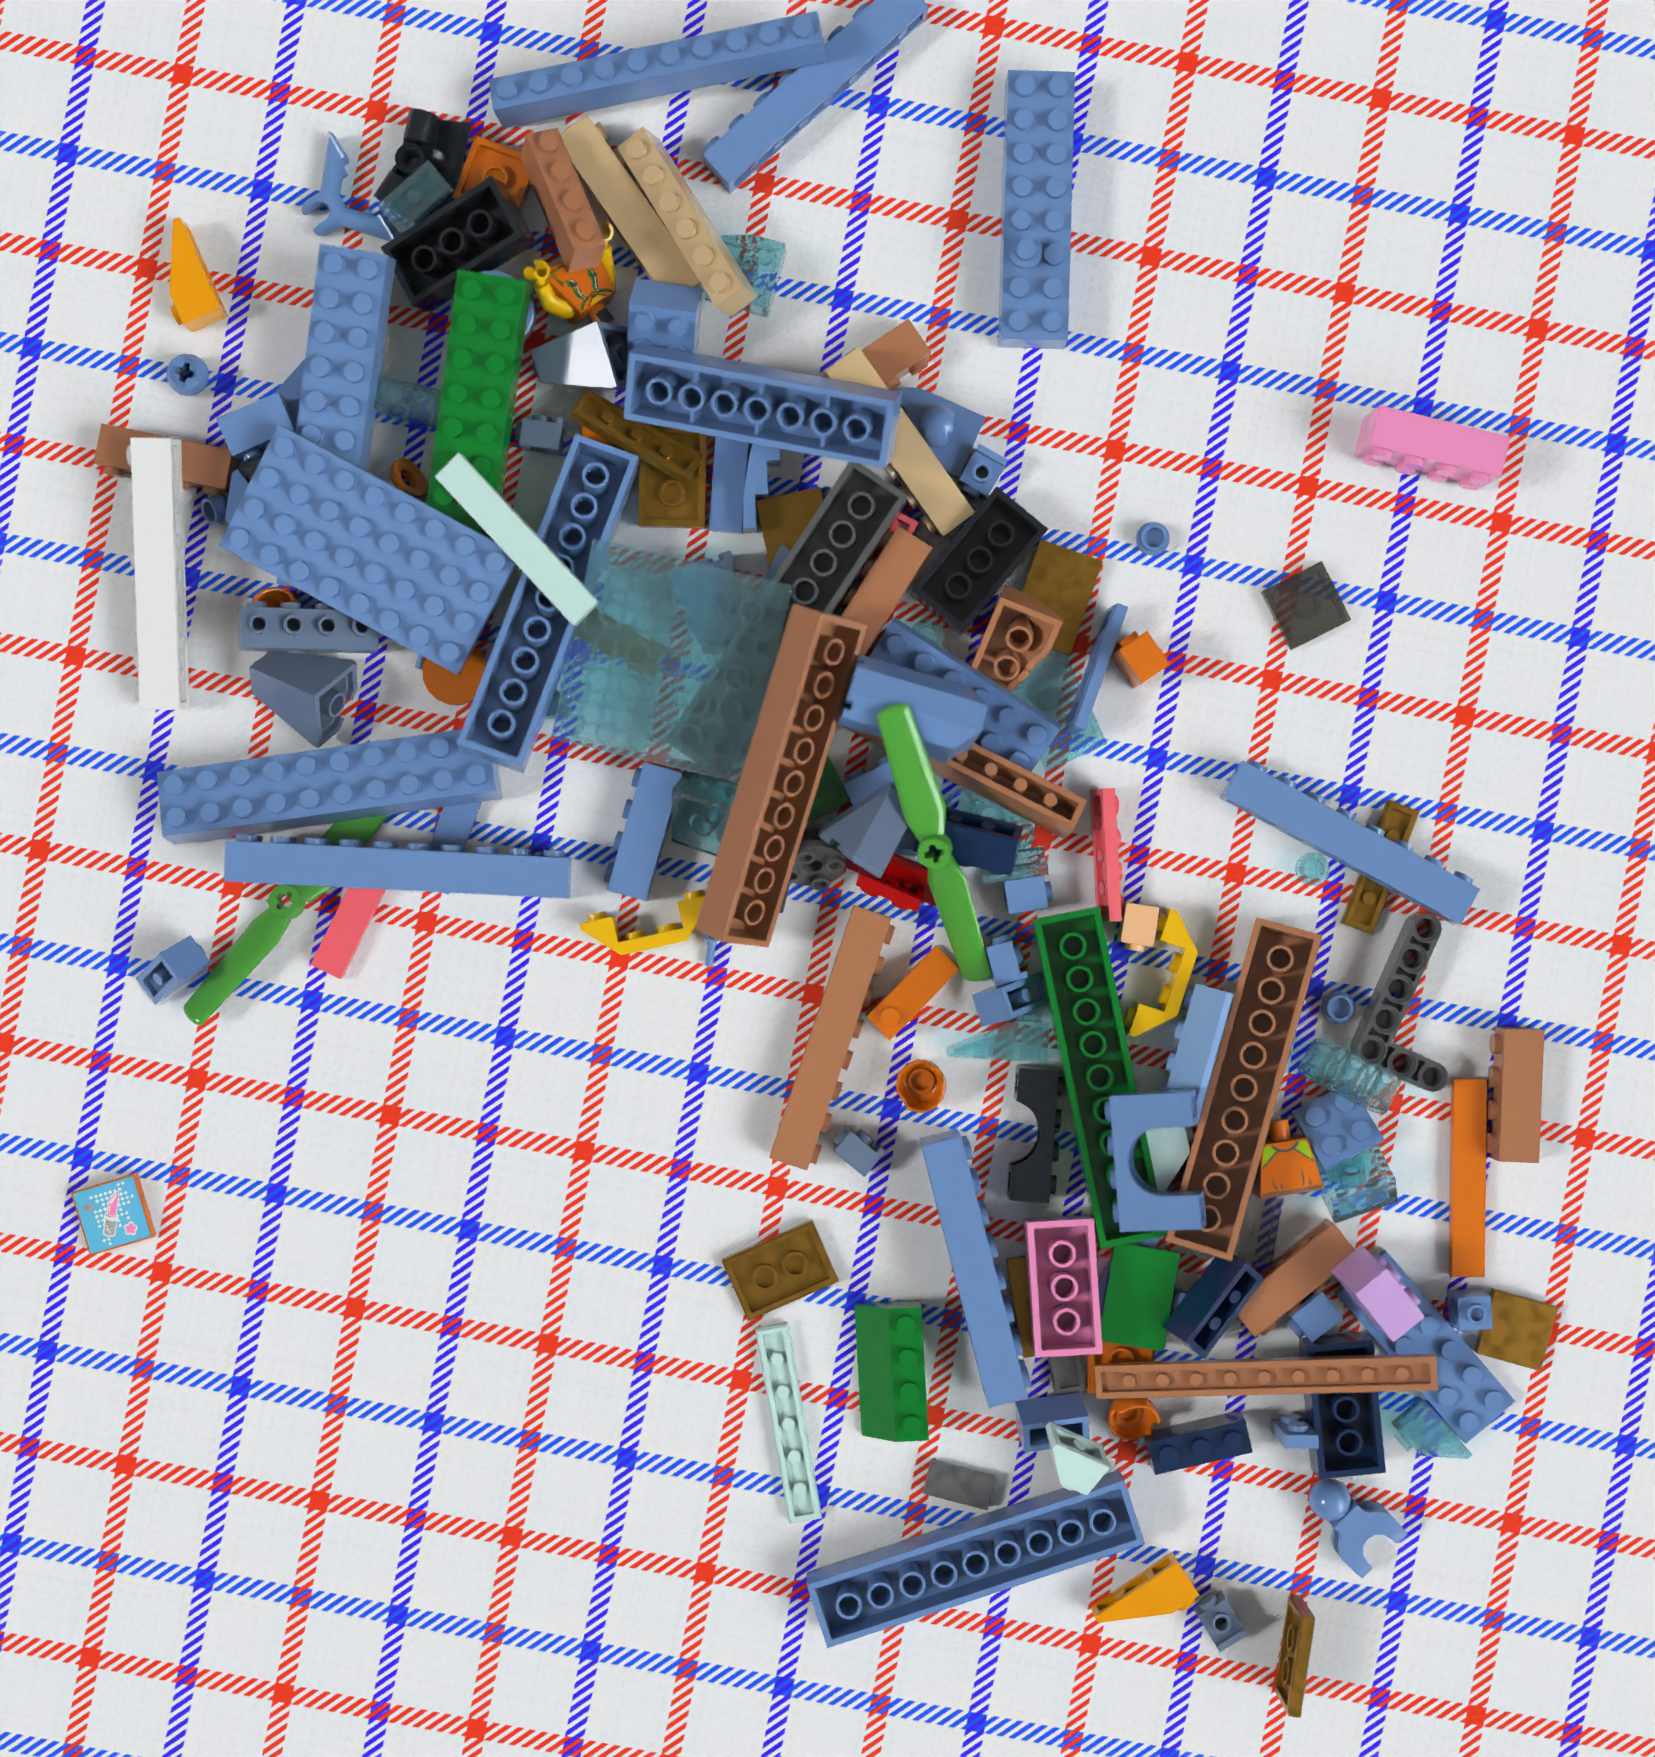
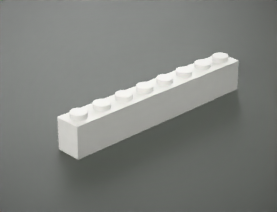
(159, 573)

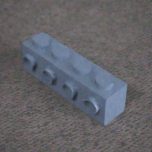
(302, 630)

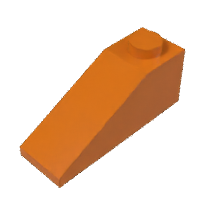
(912, 992)

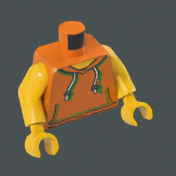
(579, 292)

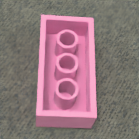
(1431, 447)
(1062, 1286)

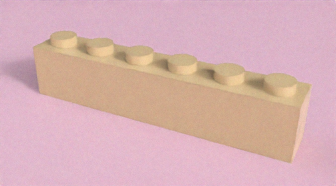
(625, 205)
(687, 222)
(913, 460)

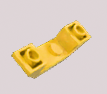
(606, 930)
(1143, 1017)

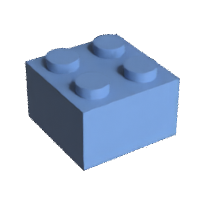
(664, 316)

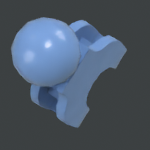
(1352, 1522)

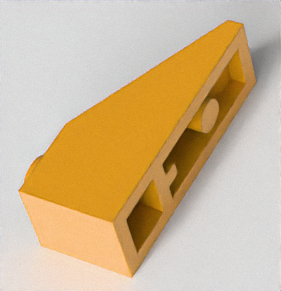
(191, 285)
(1151, 1593)

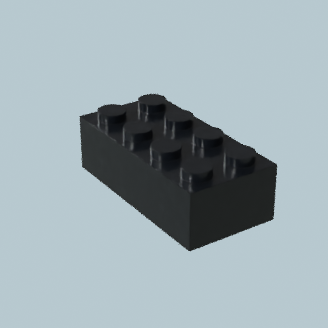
(467, 234)
(978, 561)

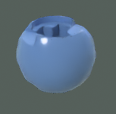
(184, 363)
(937, 425)

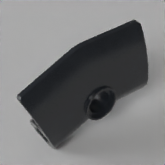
(431, 140)

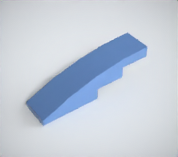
(757, 482)

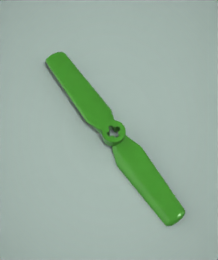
(926, 816)
(267, 929)

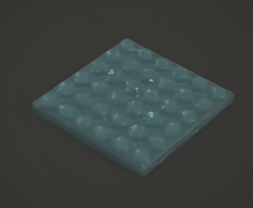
(671, 660)

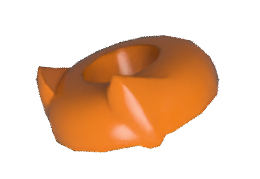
(412, 473)

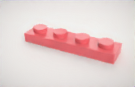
(1106, 841)

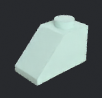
(1168, 1152)
(1077, 1459)

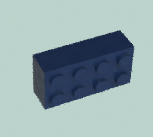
(1345, 1422)

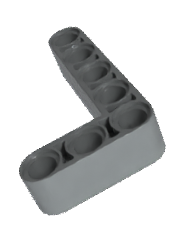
(1397, 1006)

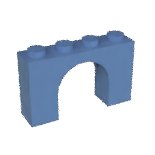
(1138, 1204)

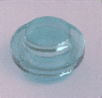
(930, 630)
(1312, 869)

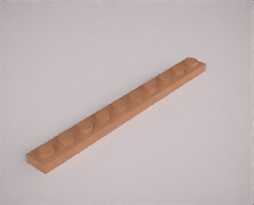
(1266, 1376)

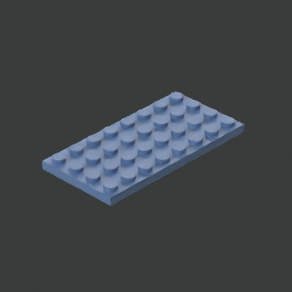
(368, 549)

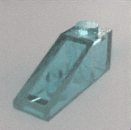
(1013, 1041)

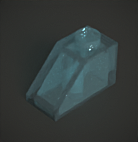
(1427, 1433)

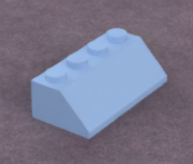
(1199, 1041)

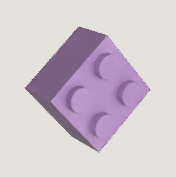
(1379, 1292)

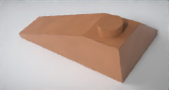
(1016, 638)

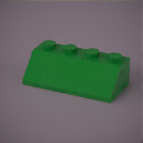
(891, 1370)

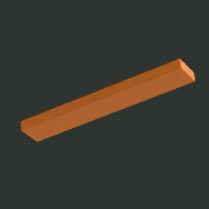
(1467, 1177)

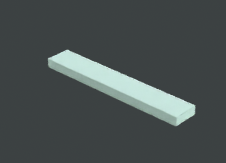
(517, 539)
(788, 1422)

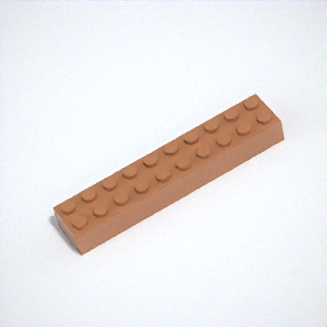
(780, 776)
(1246, 1082)

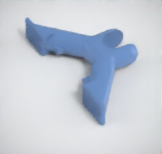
(329, 197)

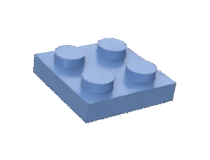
(1336, 1129)

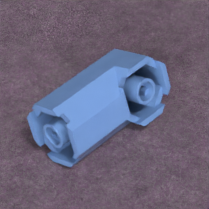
(944, 711)

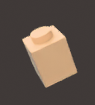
(1138, 926)

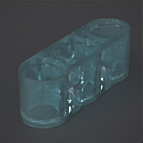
(978, 804)
(1349, 1076)

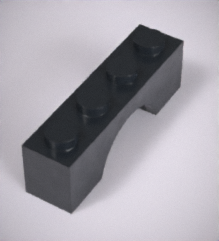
(1031, 1175)

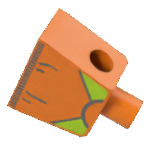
(1286, 1164)

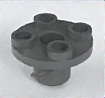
(817, 862)

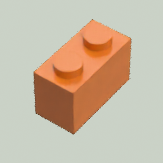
(1139, 658)

